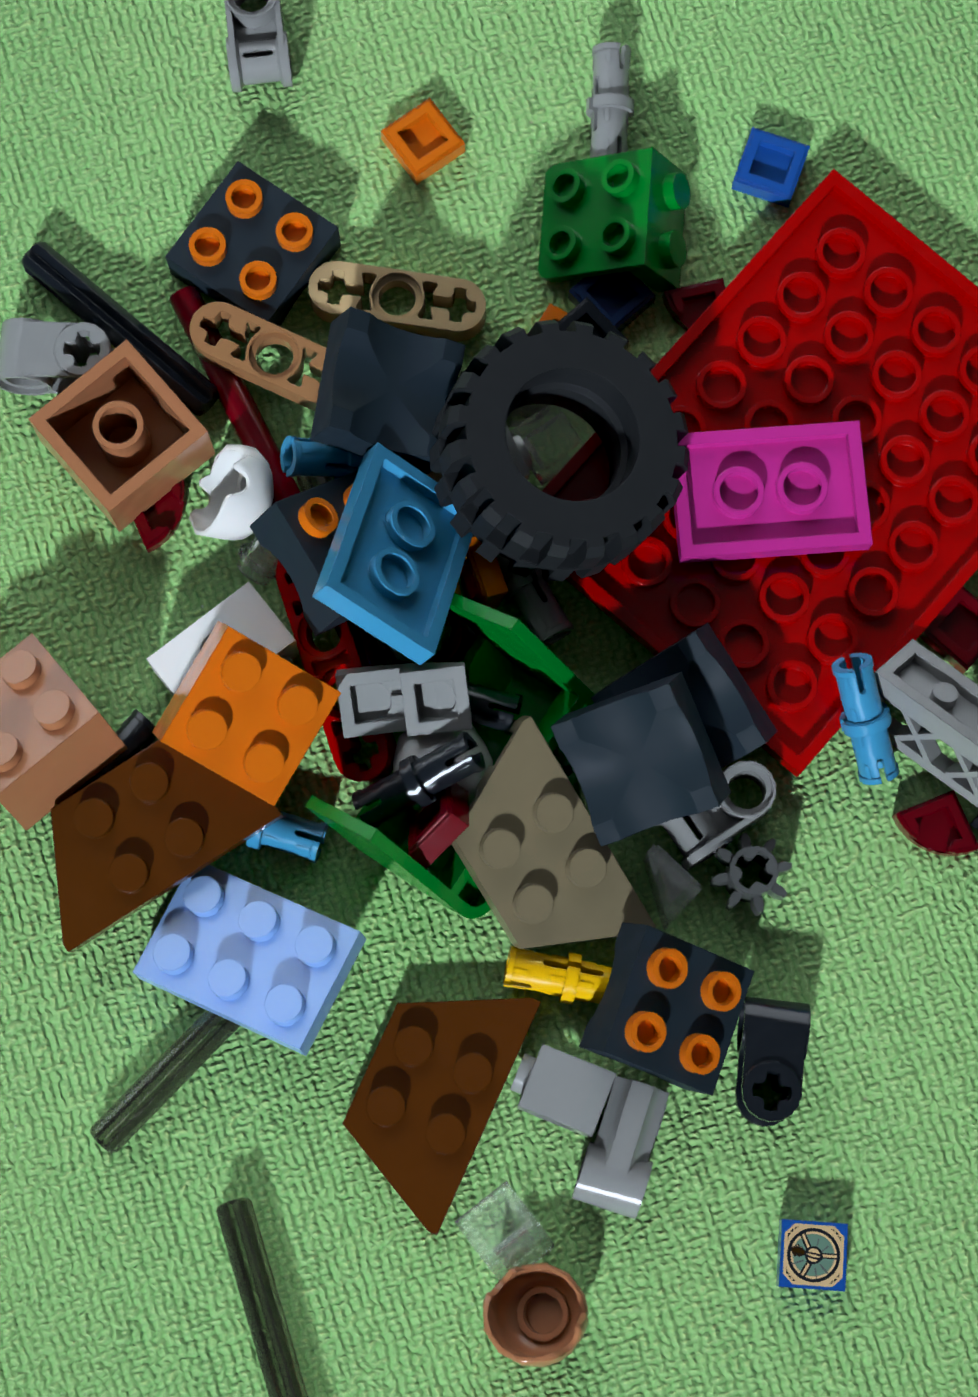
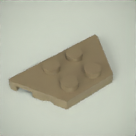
(538, 853)

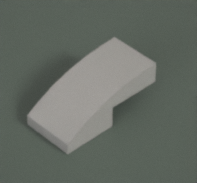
(404, 698)

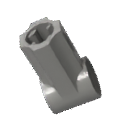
(618, 1162)

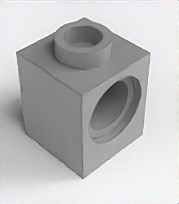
(563, 1089)

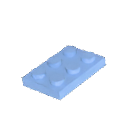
(250, 957)

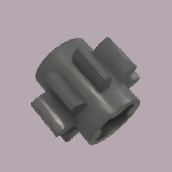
(768, 874)

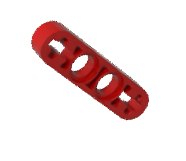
(323, 666)

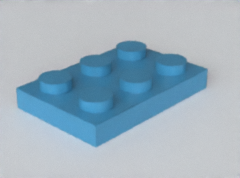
(394, 556)

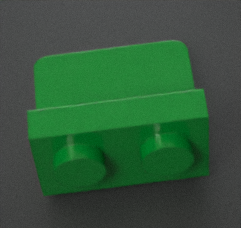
(615, 218)

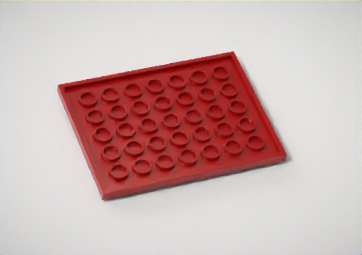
(819, 327)

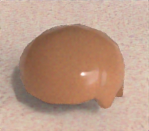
(535, 1315)

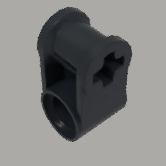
(774, 1047)

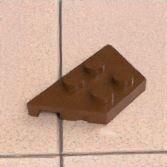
(143, 835)
(434, 1094)

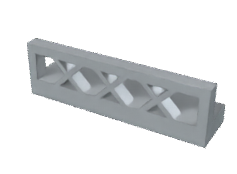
(935, 705)

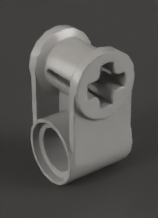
(257, 45)
(45, 355)
(721, 824)

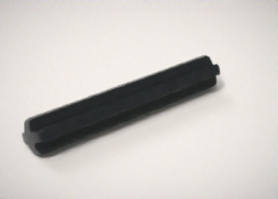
(100, 309)

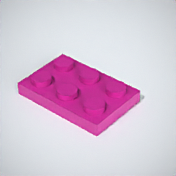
(773, 493)

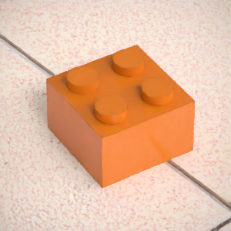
(245, 713)

